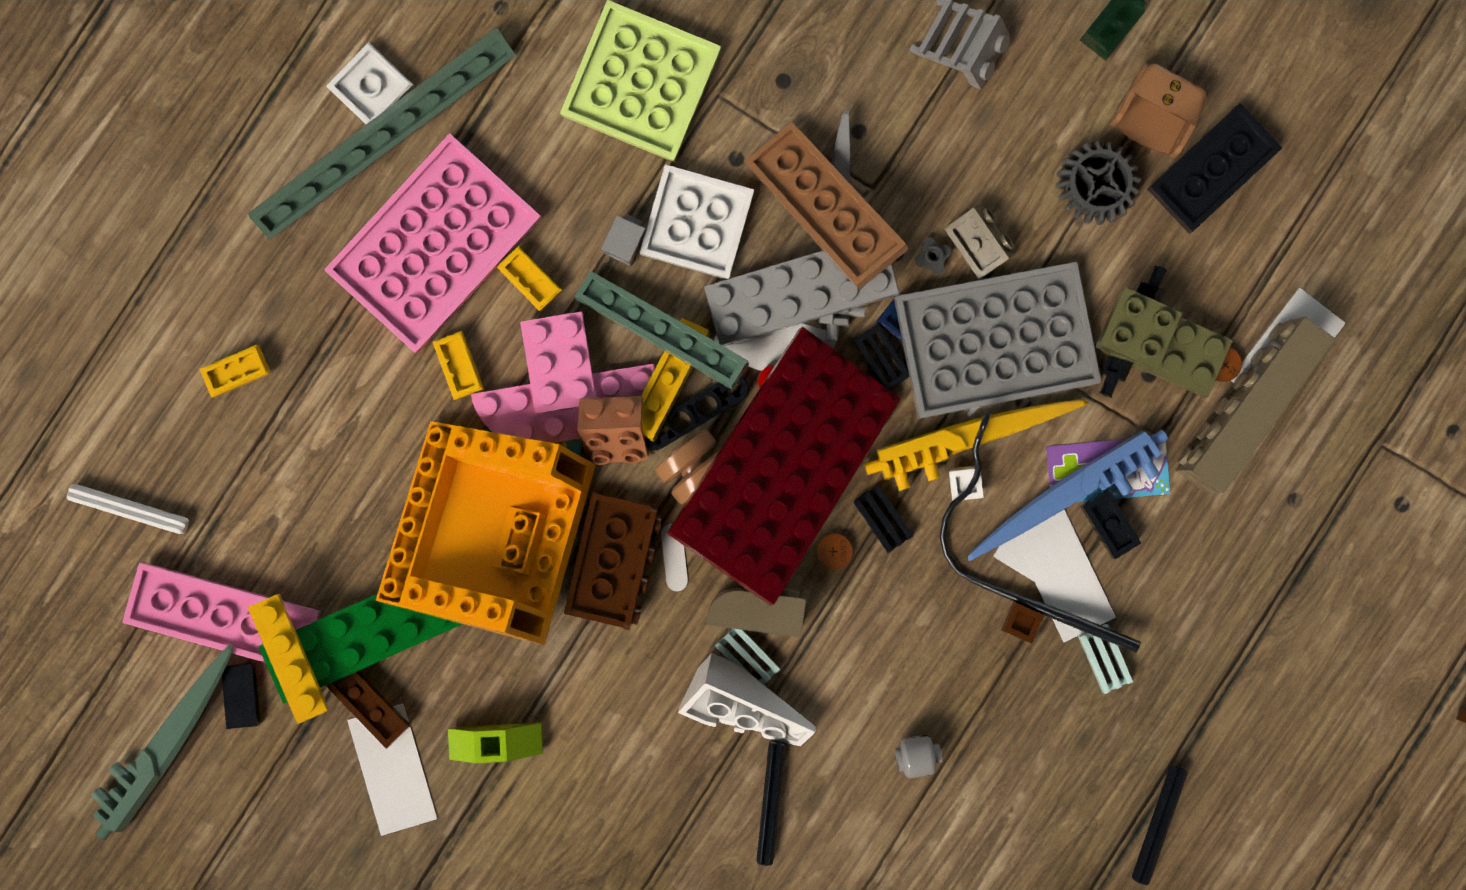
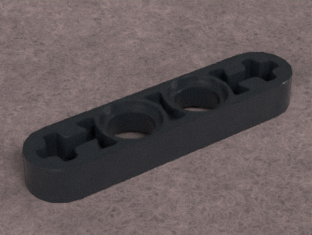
(698, 418)

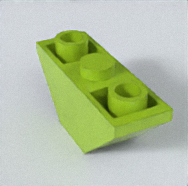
(495, 742)

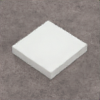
(369, 84)

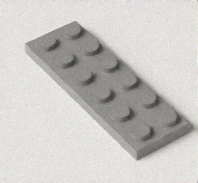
(789, 296)

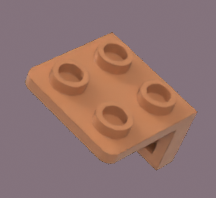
(612, 429)

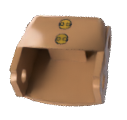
(1159, 110)

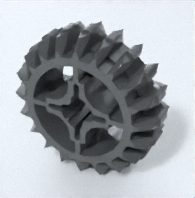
(1088, 175)

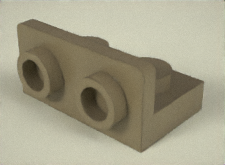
(980, 240)

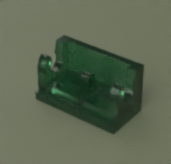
(1112, 26)

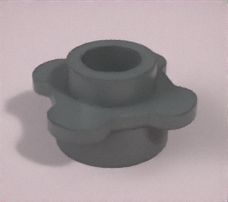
(926, 261)

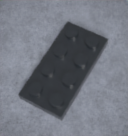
(1214, 168)

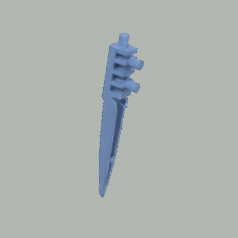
(1102, 471)

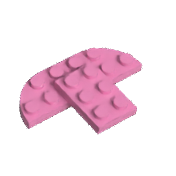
(558, 379)

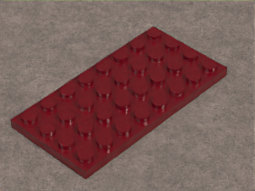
(784, 466)

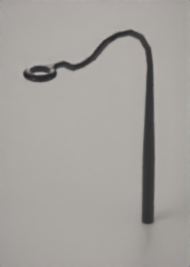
(1047, 610)

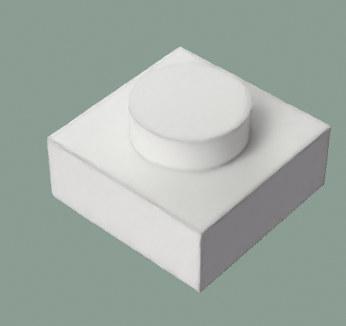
(960, 479)

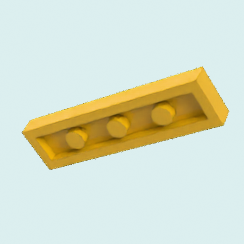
(665, 388)
(288, 658)

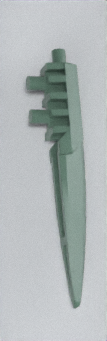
(143, 775)

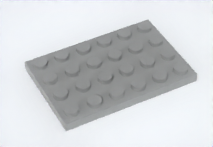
(997, 340)

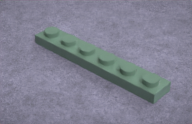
(662, 330)

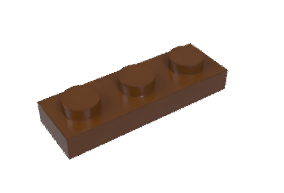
(370, 708)

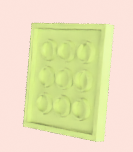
(640, 80)

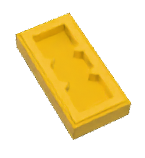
(529, 279)
(458, 365)
(235, 371)

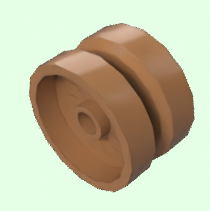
(689, 462)

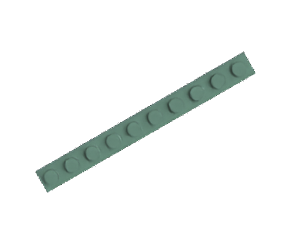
(382, 134)

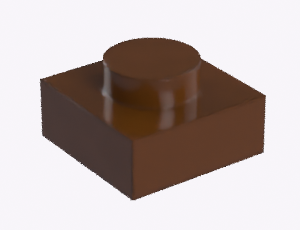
(1022, 622)

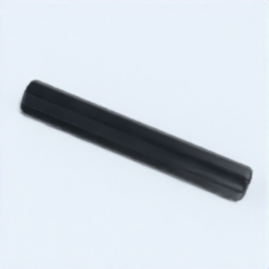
(770, 803)
(1159, 825)

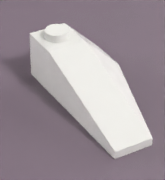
(735, 698)

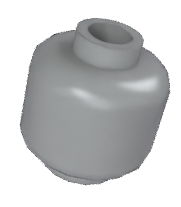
(917, 756)

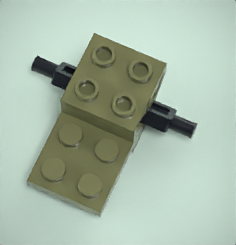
(1158, 341)

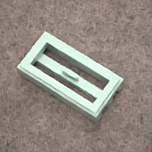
(765, 676)
(1116, 683)

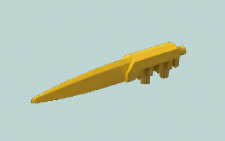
(934, 446)

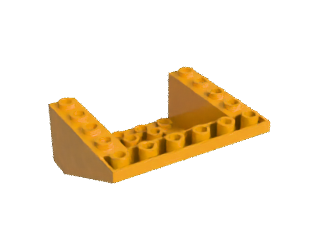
(487, 530)

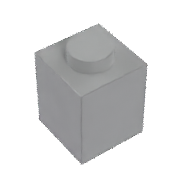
(624, 239)

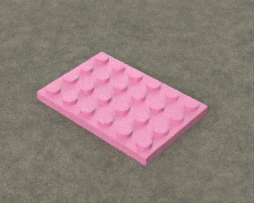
(433, 243)

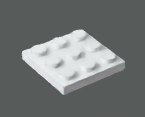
(696, 222)

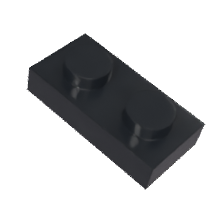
(1110, 524)

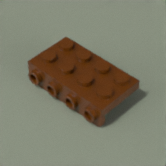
(613, 561)

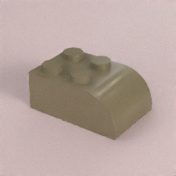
(743, 610)

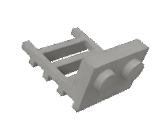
(979, 47)

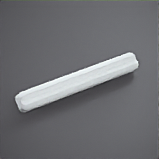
(127, 509)

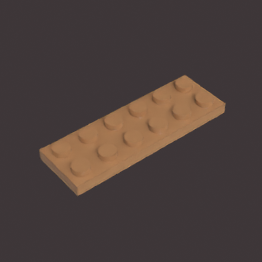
(826, 205)

